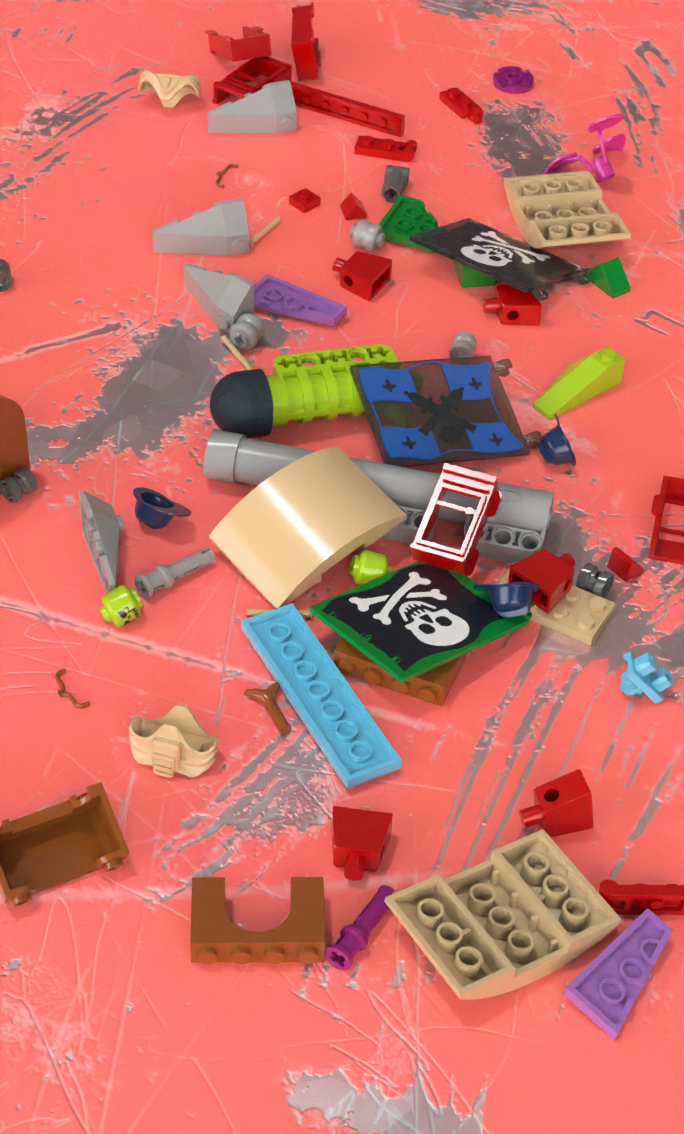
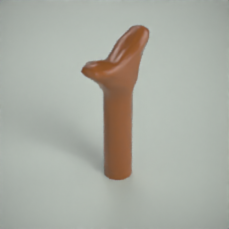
(267, 697)

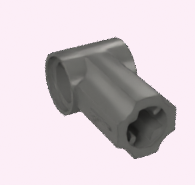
(394, 181)

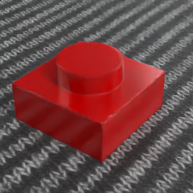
(304, 200)

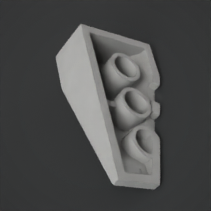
(263, 112)
(212, 232)
(220, 294)
(102, 536)

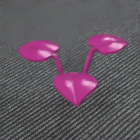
(602, 165)

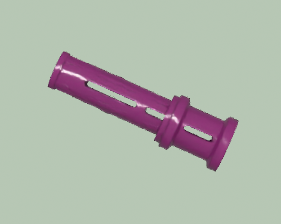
(355, 935)

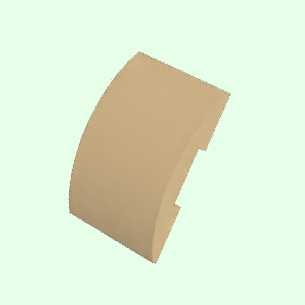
(562, 210)
(304, 523)
(505, 918)

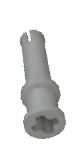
(164, 576)

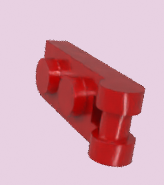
(386, 148)
(638, 897)

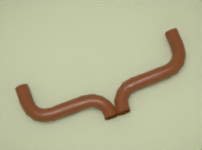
(219, 173)
(61, 692)

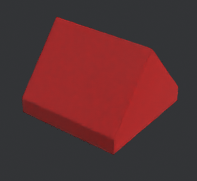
(352, 208)
(623, 565)

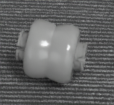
(367, 235)
(247, 331)

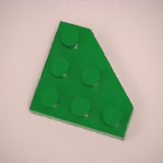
(406, 219)

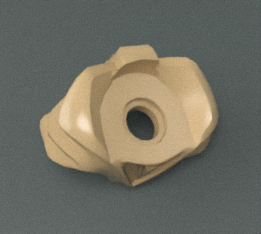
(169, 87)
(173, 743)

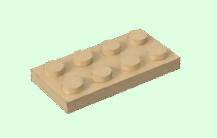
(576, 615)

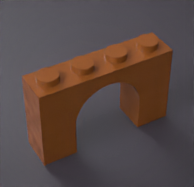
(429, 686)
(219, 940)

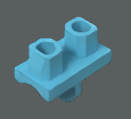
(641, 678)

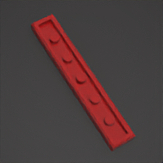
(348, 109)

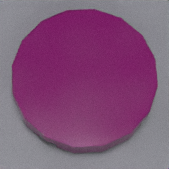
(513, 80)

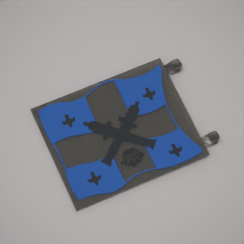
(441, 411)

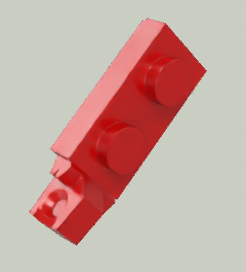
(462, 105)

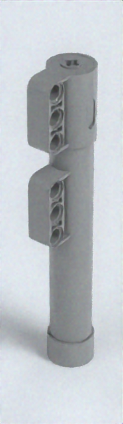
(519, 521)

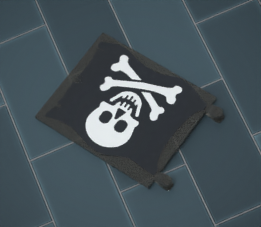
(500, 256)

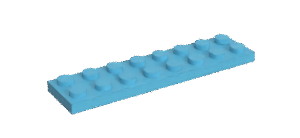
(321, 696)

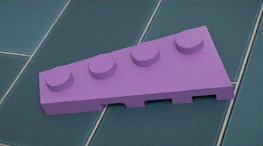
(290, 300)
(615, 978)

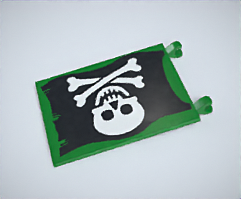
(416, 619)

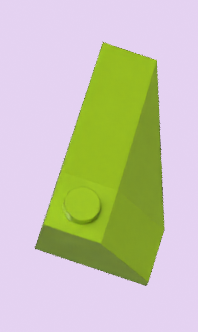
(581, 382)

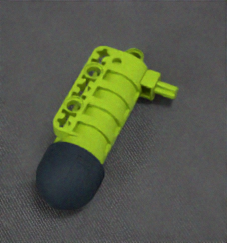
(254, 403)

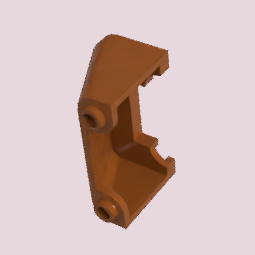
(59, 845)

